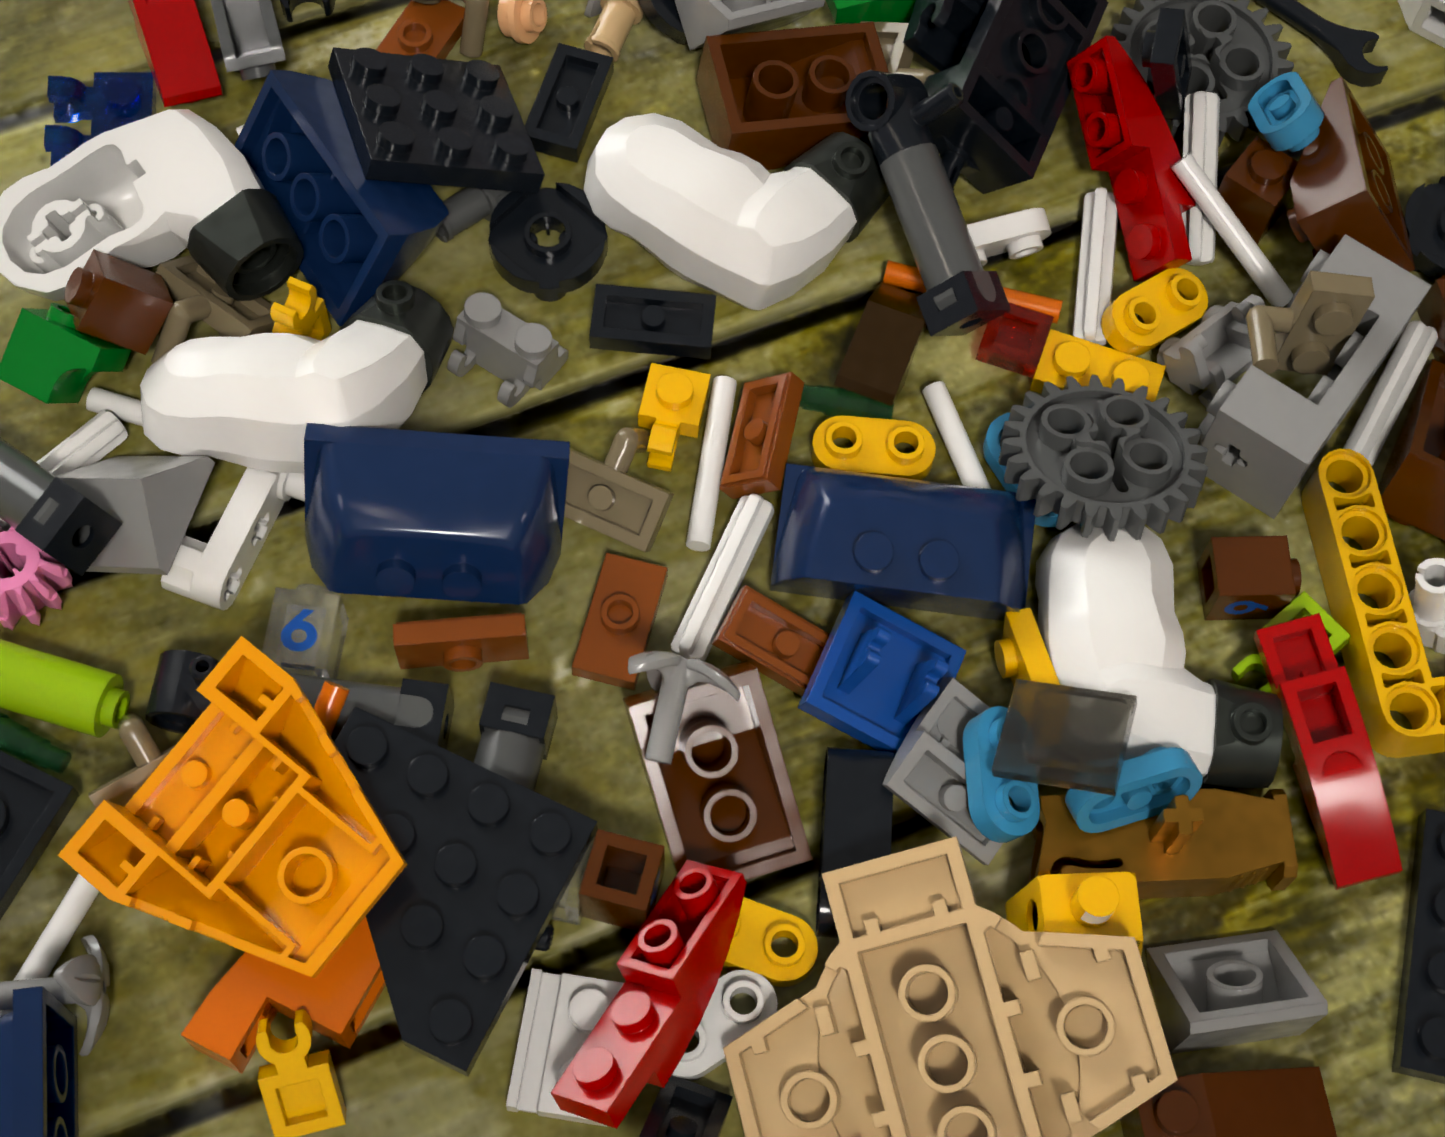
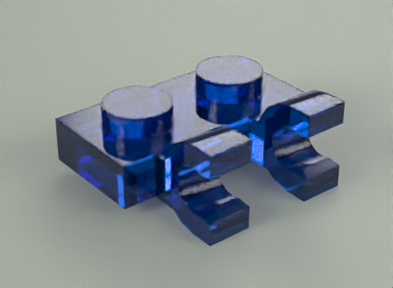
(110, 103)

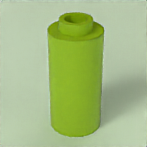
(60, 690)

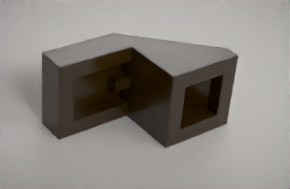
(883, 345)

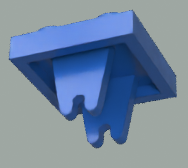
(877, 673)

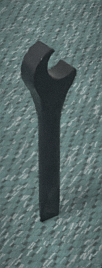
(1340, 43)

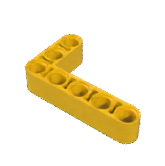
(1386, 630)

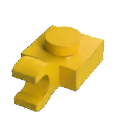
(671, 407)

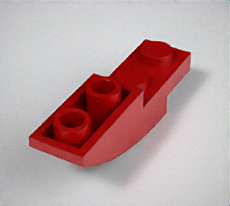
(176, 50)
(1134, 144)
(1330, 751)
(666, 989)

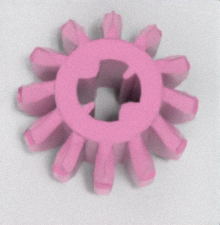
(33, 585)

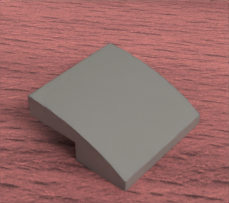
(931, 768)

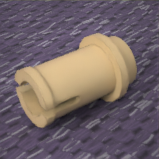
(613, 26)

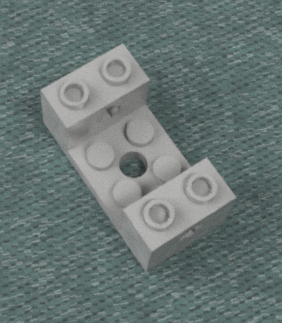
(1267, 434)

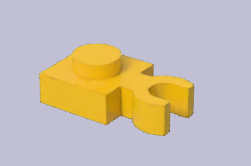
(302, 313)
(298, 1086)

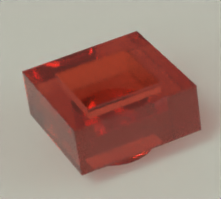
(1015, 340)

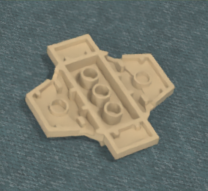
(951, 1020)

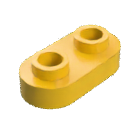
(1164, 306)
(874, 447)
(752, 941)

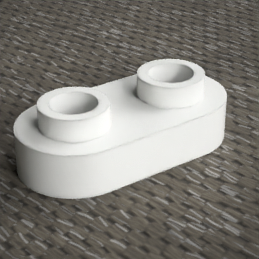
(1013, 233)
(723, 1025)

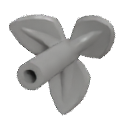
(673, 678)
(75, 982)

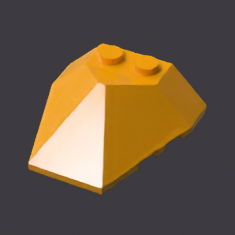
(247, 826)

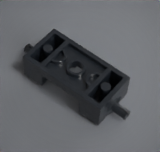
(1010, 102)

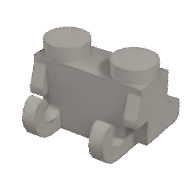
(506, 347)
(1211, 351)

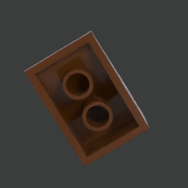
(784, 87)
(1348, 185)
(1415, 472)
(727, 782)
(1237, 1105)

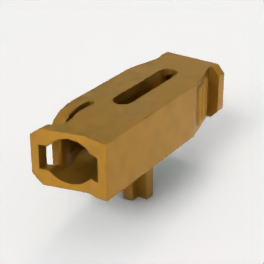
(1187, 851)

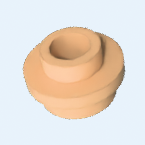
(522, 19)

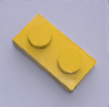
(1081, 359)
(1022, 650)

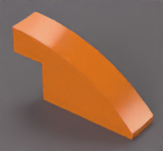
(259, 989)

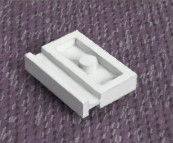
(554, 1026)

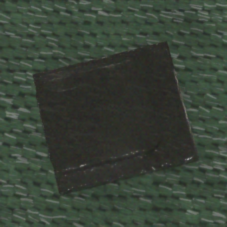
(1065, 736)

